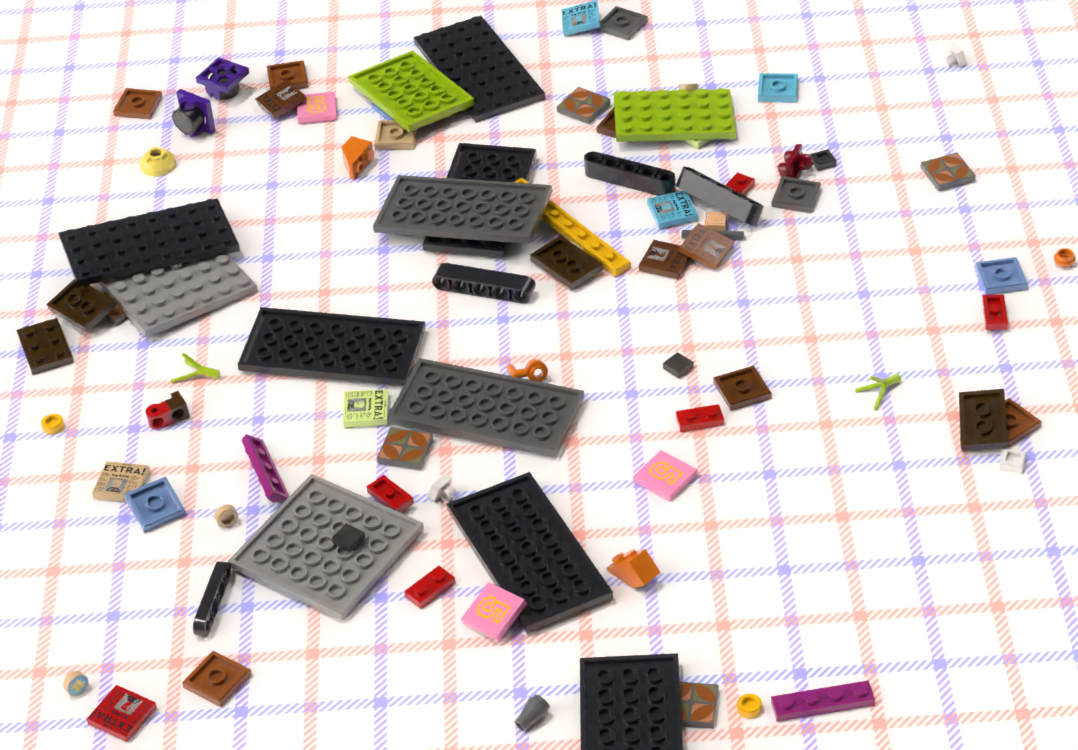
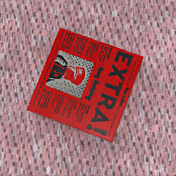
(121, 713)

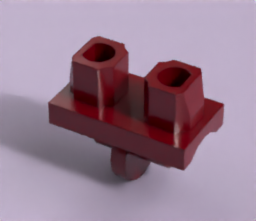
(795, 162)

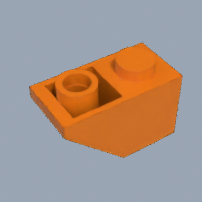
(357, 155)
(634, 568)

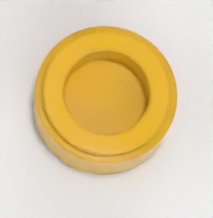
(52, 424)
(749, 706)

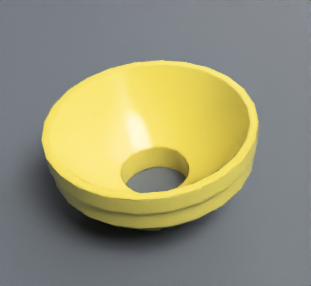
(157, 165)

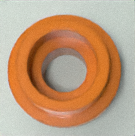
(1064, 257)

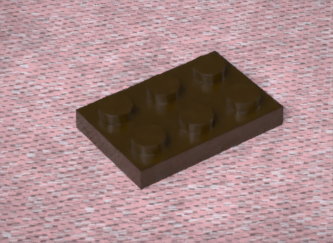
(566, 262)
(81, 305)
(44, 346)
(983, 420)

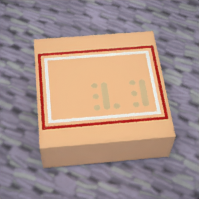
(716, 221)

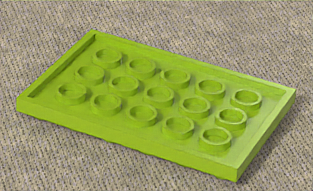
(411, 90)
(673, 115)

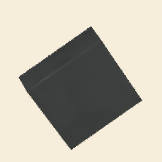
(823, 159)
(678, 365)
(348, 537)

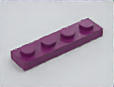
(265, 469)
(822, 701)

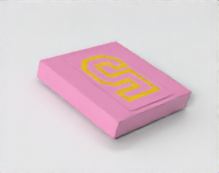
(317, 108)
(665, 475)
(493, 611)

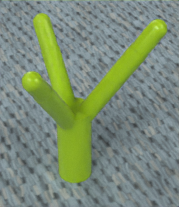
(202, 370)
(883, 383)

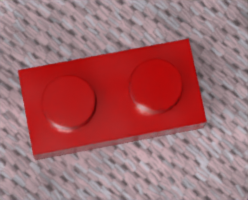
(741, 183)
(994, 312)
(699, 418)
(390, 494)
(429, 587)

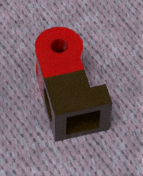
(167, 412)

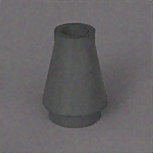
(532, 712)

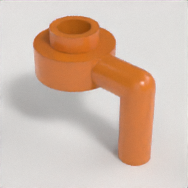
(529, 370)

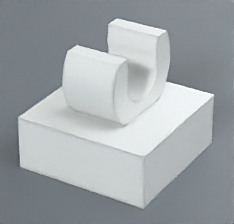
(954, 55)
(442, 489)

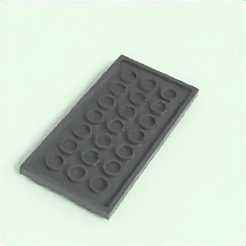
(463, 209)
(486, 407)

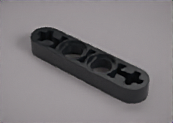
(212, 598)

